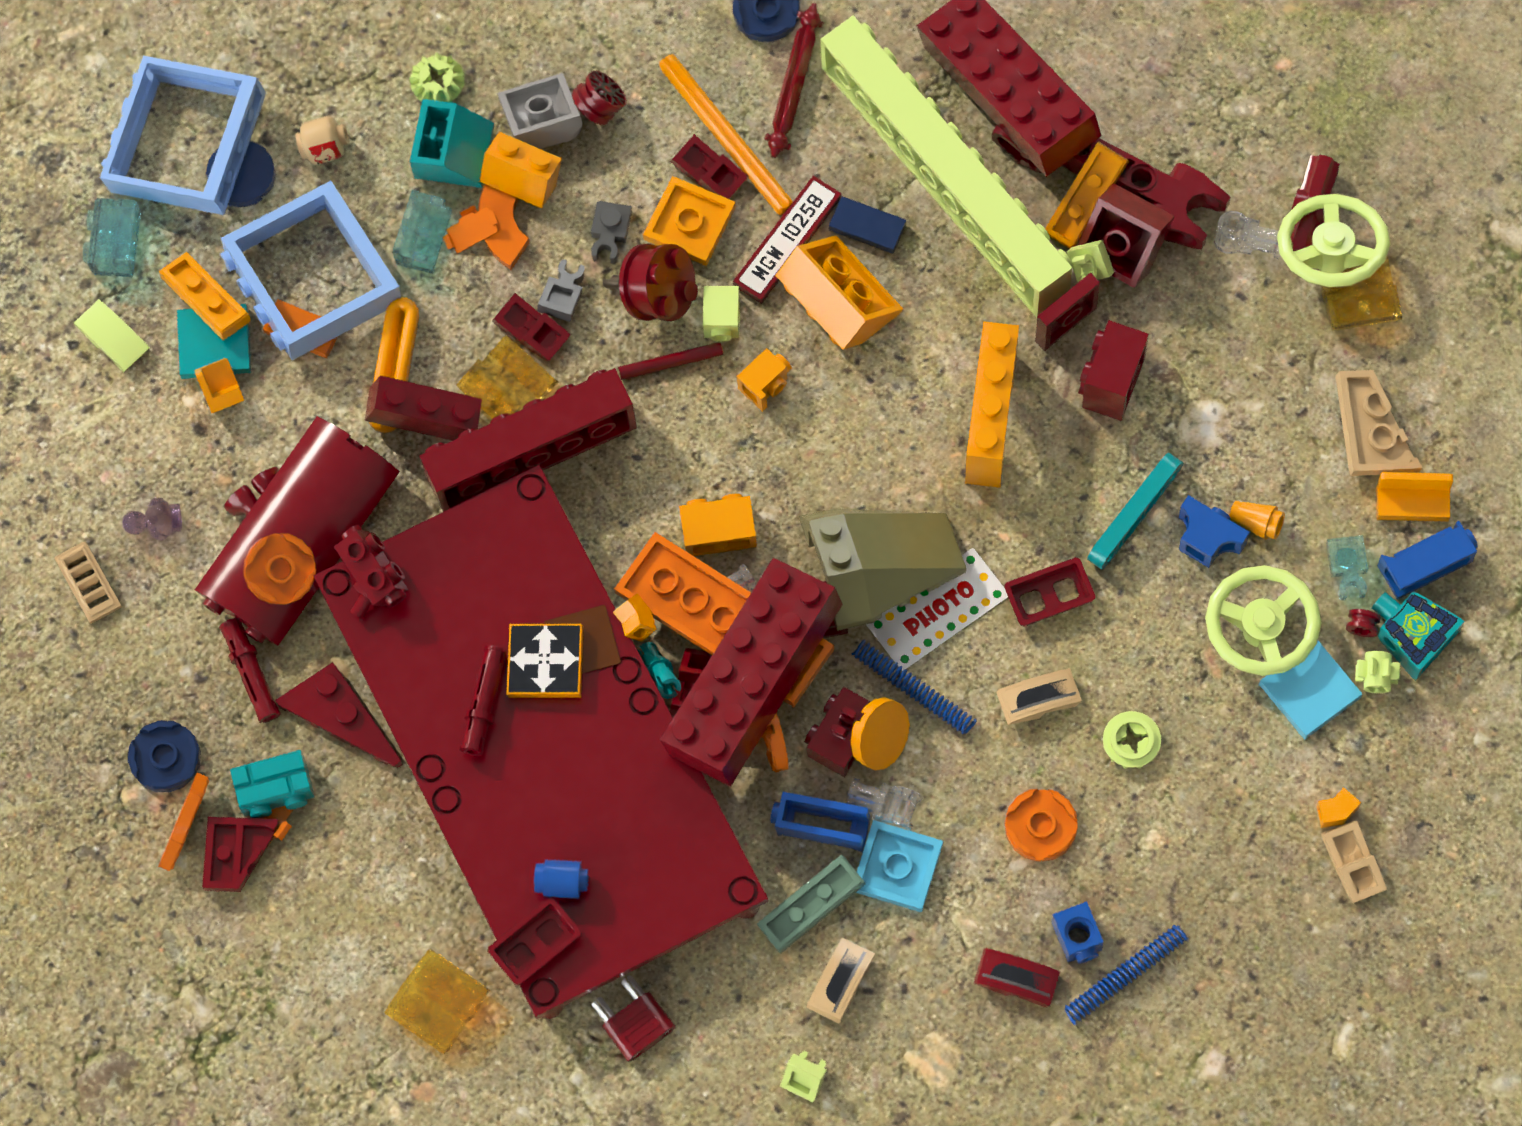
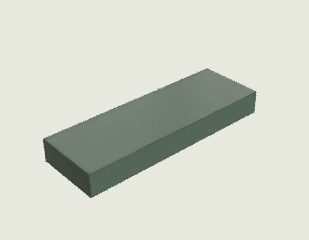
(811, 903)

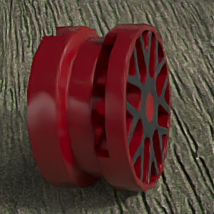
(599, 98)

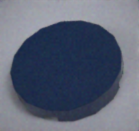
(766, 18)
(254, 177)
(164, 756)

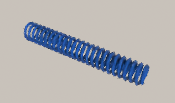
(913, 695)
(1084, 997)

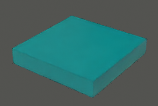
(202, 346)

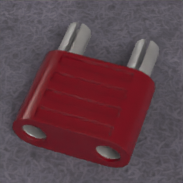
(638, 1024)

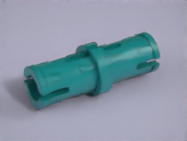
(660, 670)

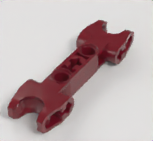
(1174, 193)

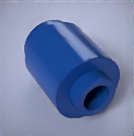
(560, 878)

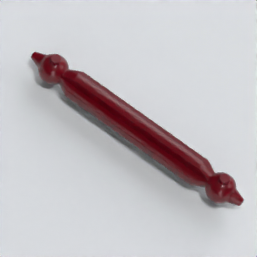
(793, 80)

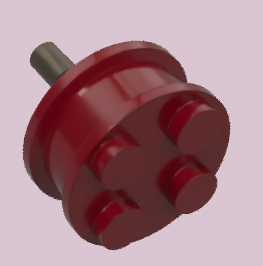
(656, 282)

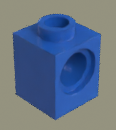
(1077, 917)

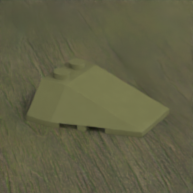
(881, 558)

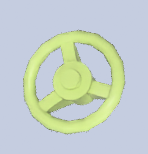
(1333, 243)
(1262, 620)

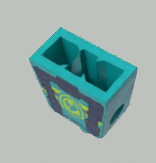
(1415, 630)

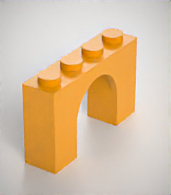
(991, 404)

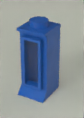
(1428, 560)
(785, 810)

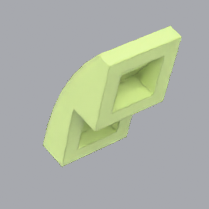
(111, 335)

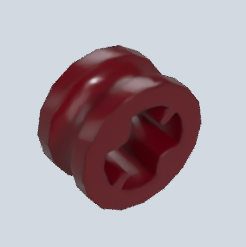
(1363, 623)

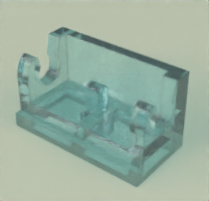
(421, 232)

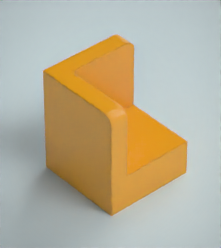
(219, 385)

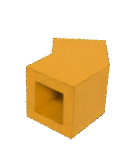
(636, 618)
(1338, 809)

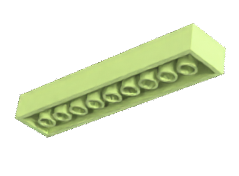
(946, 165)

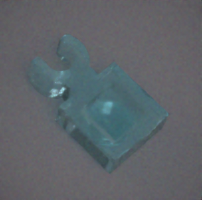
(1348, 560)

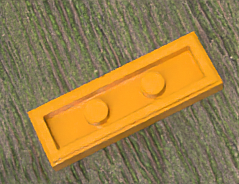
(1075, 209)
(205, 296)

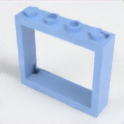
(232, 148)
(336, 321)

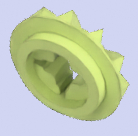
(452, 79)
(1140, 726)

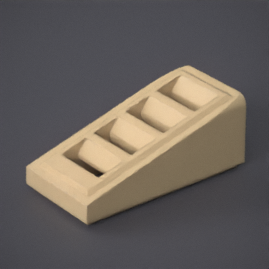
(75, 556)

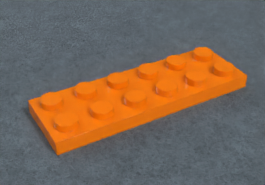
(698, 601)

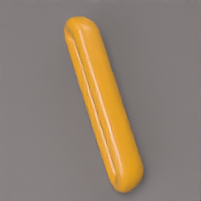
(397, 345)

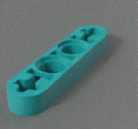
(1135, 511)

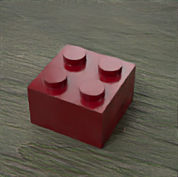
(1130, 232)
(1113, 369)

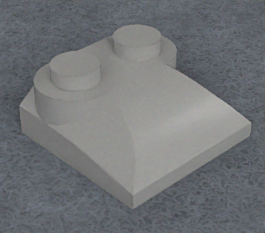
(542, 112)

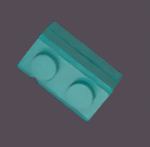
(272, 784)

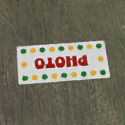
(938, 615)

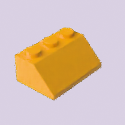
(838, 291)

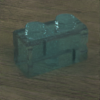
(113, 237)

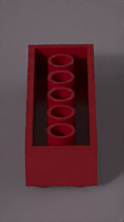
(1010, 82)
(538, 434)
(751, 671)

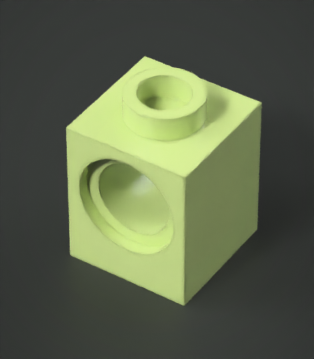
(721, 312)

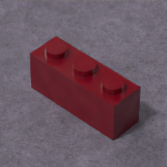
(421, 408)

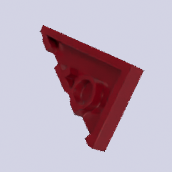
(331, 704)

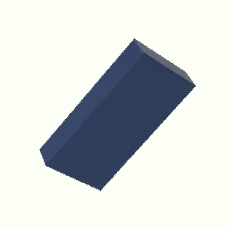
(867, 225)

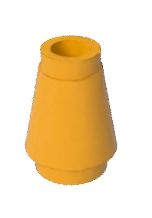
(1259, 519)

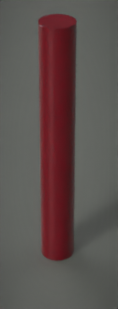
(670, 360)

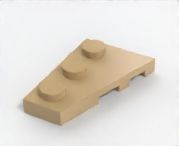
(1369, 428)

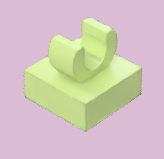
(1090, 258)
(803, 1076)

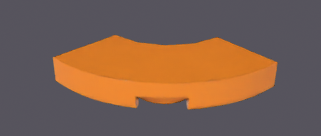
(509, 242)
(184, 822)

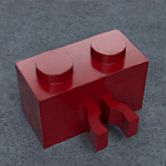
(831, 739)

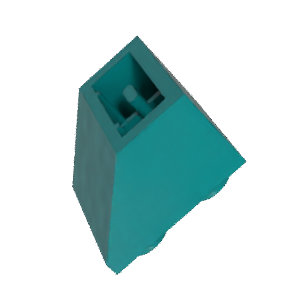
(450, 144)

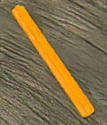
(725, 134)

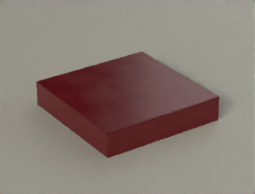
(1067, 311)

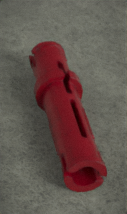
(244, 657)
(480, 715)

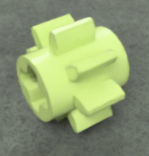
(1377, 672)

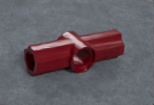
(1317, 181)

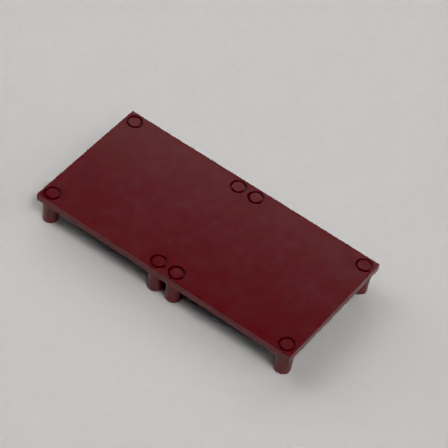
(554, 772)

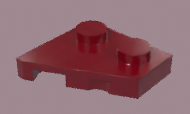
(234, 850)

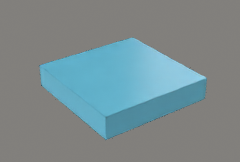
(1311, 691)
(898, 865)

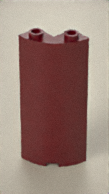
(313, 496)

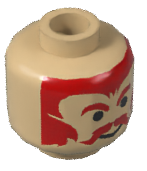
(322, 140)

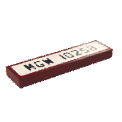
(793, 229)

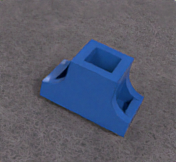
(1209, 532)

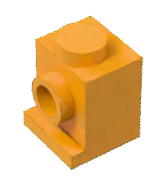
(763, 378)

